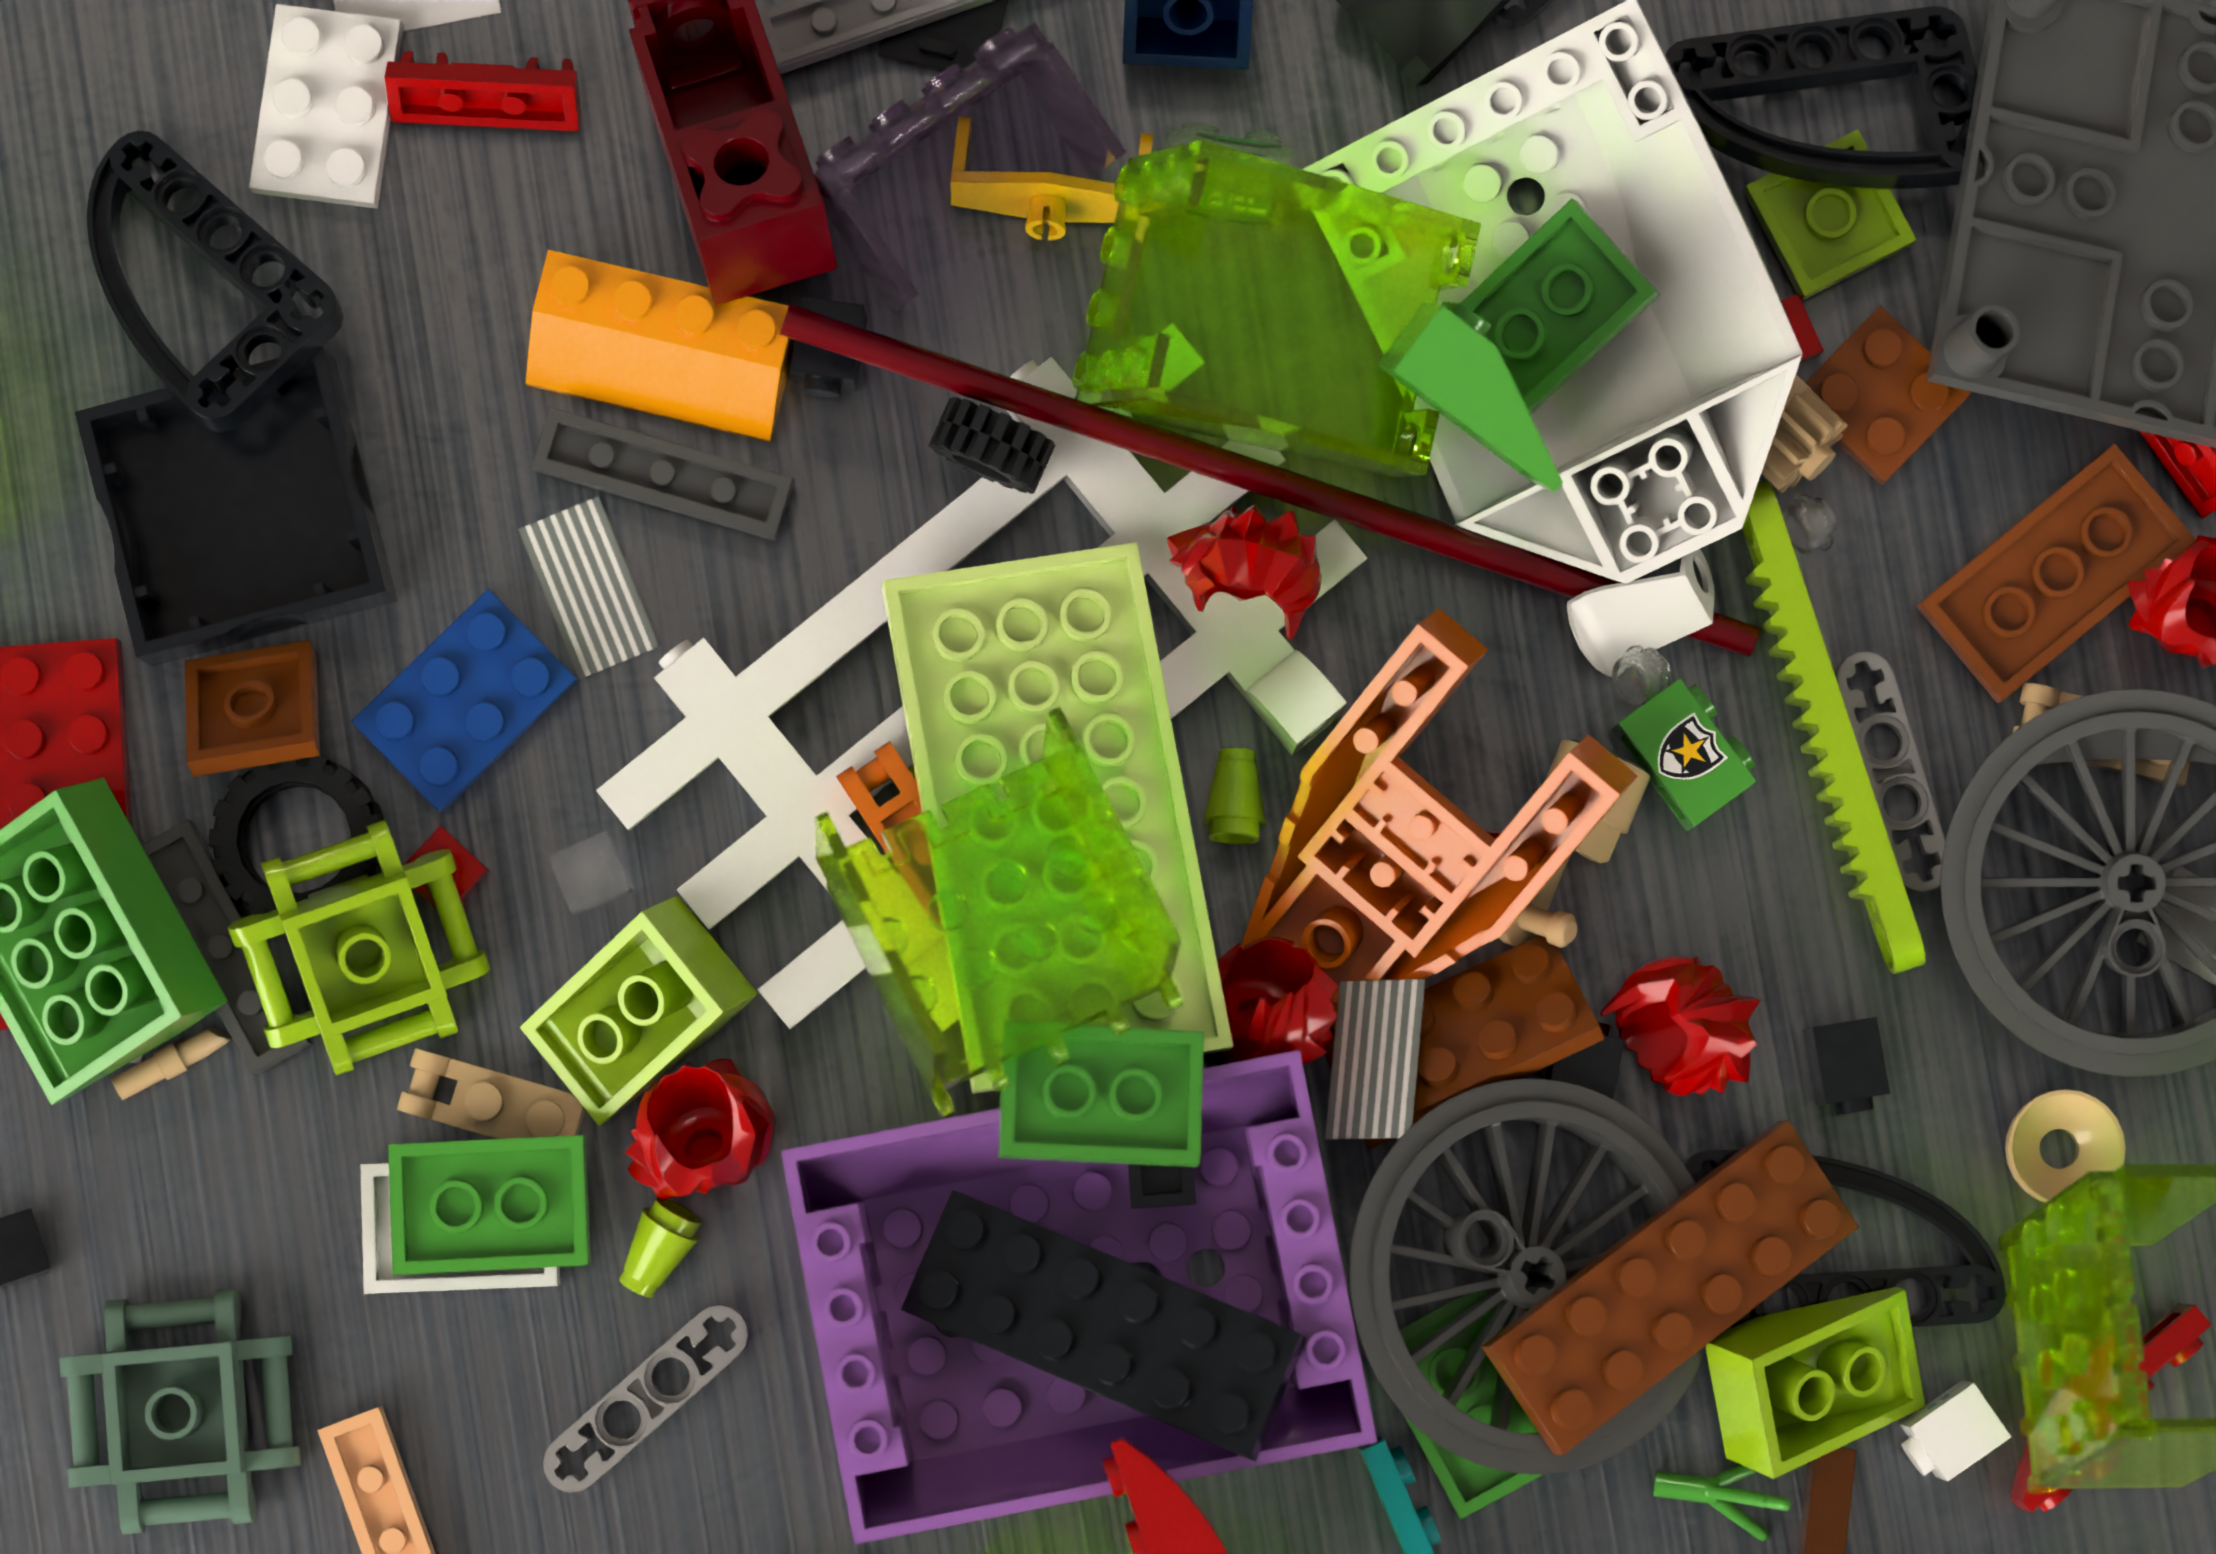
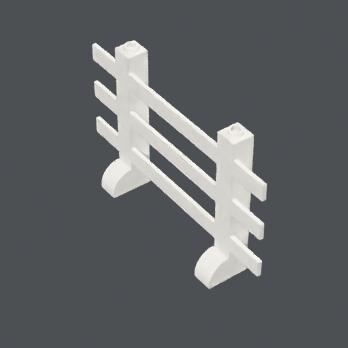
(731, 713)

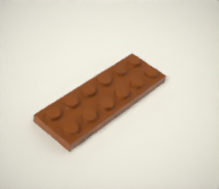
(1670, 1287)

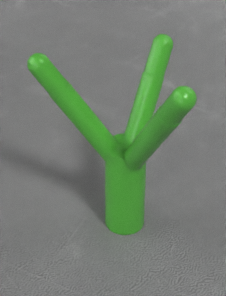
(1712, 1491)

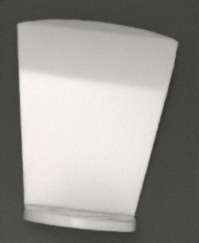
(1641, 612)

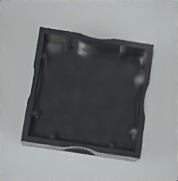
(236, 525)

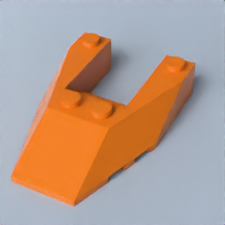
(1385, 867)

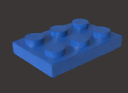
(465, 701)

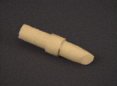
(169, 1061)

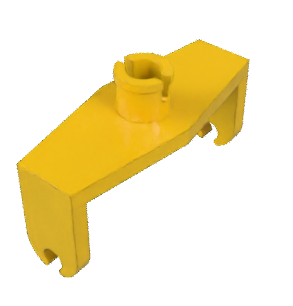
(1032, 195)

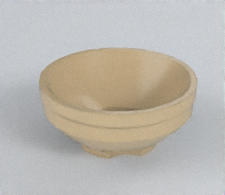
(2089, 1123)

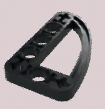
(1846, 65)
(280, 318)
(1958, 1231)

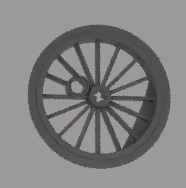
(2091, 727)
(1612, 1131)

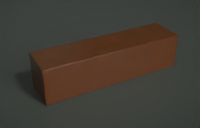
(1827, 1503)

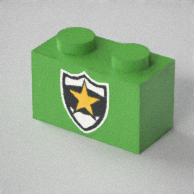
(1686, 753)

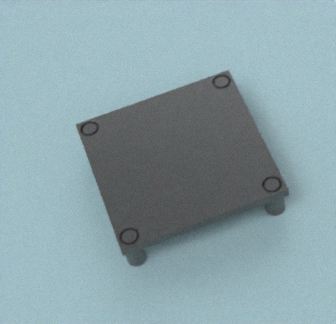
(2089, 217)

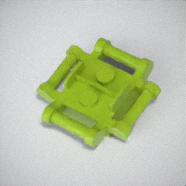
(360, 949)

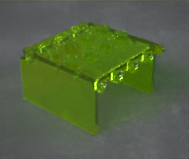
(1004, 918)
(2083, 1336)

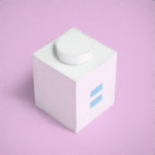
(1952, 1432)

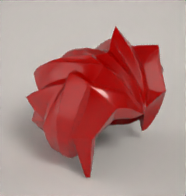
(1250, 560)
(2180, 603)
(1276, 1000)
(1685, 1024)
(700, 1130)

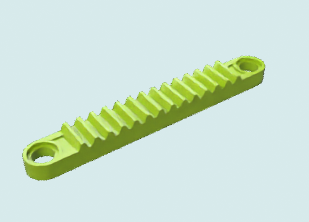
(1830, 733)

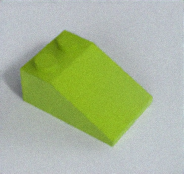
(638, 1008)
(1814, 1379)

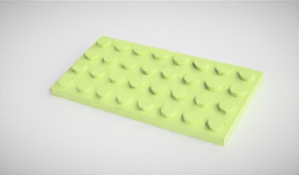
(1002, 646)

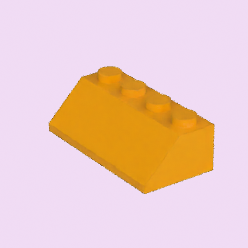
(658, 346)

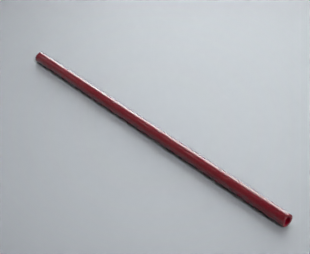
(1219, 464)

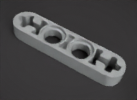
(1902, 769)
(650, 1401)

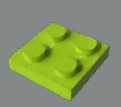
(1827, 229)

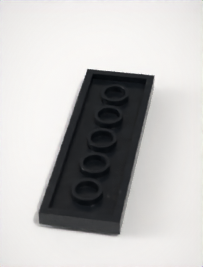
(1104, 1325)

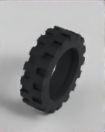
(255, 787)

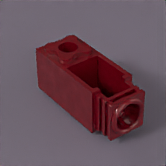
(731, 144)

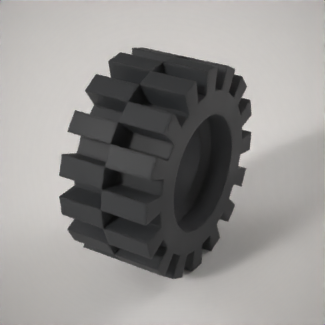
(992, 445)

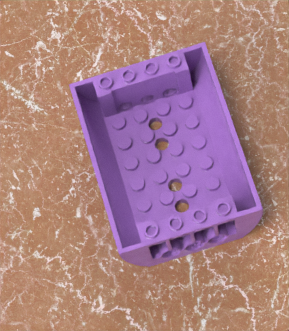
(964, 1434)

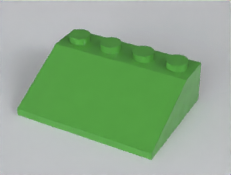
(1466, 380)
(91, 943)

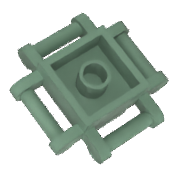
(178, 1412)

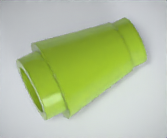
(1235, 799)
(659, 1245)

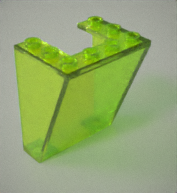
(1262, 303)

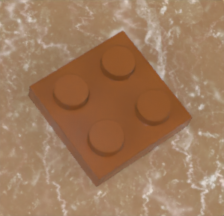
(1883, 394)
(251, 708)

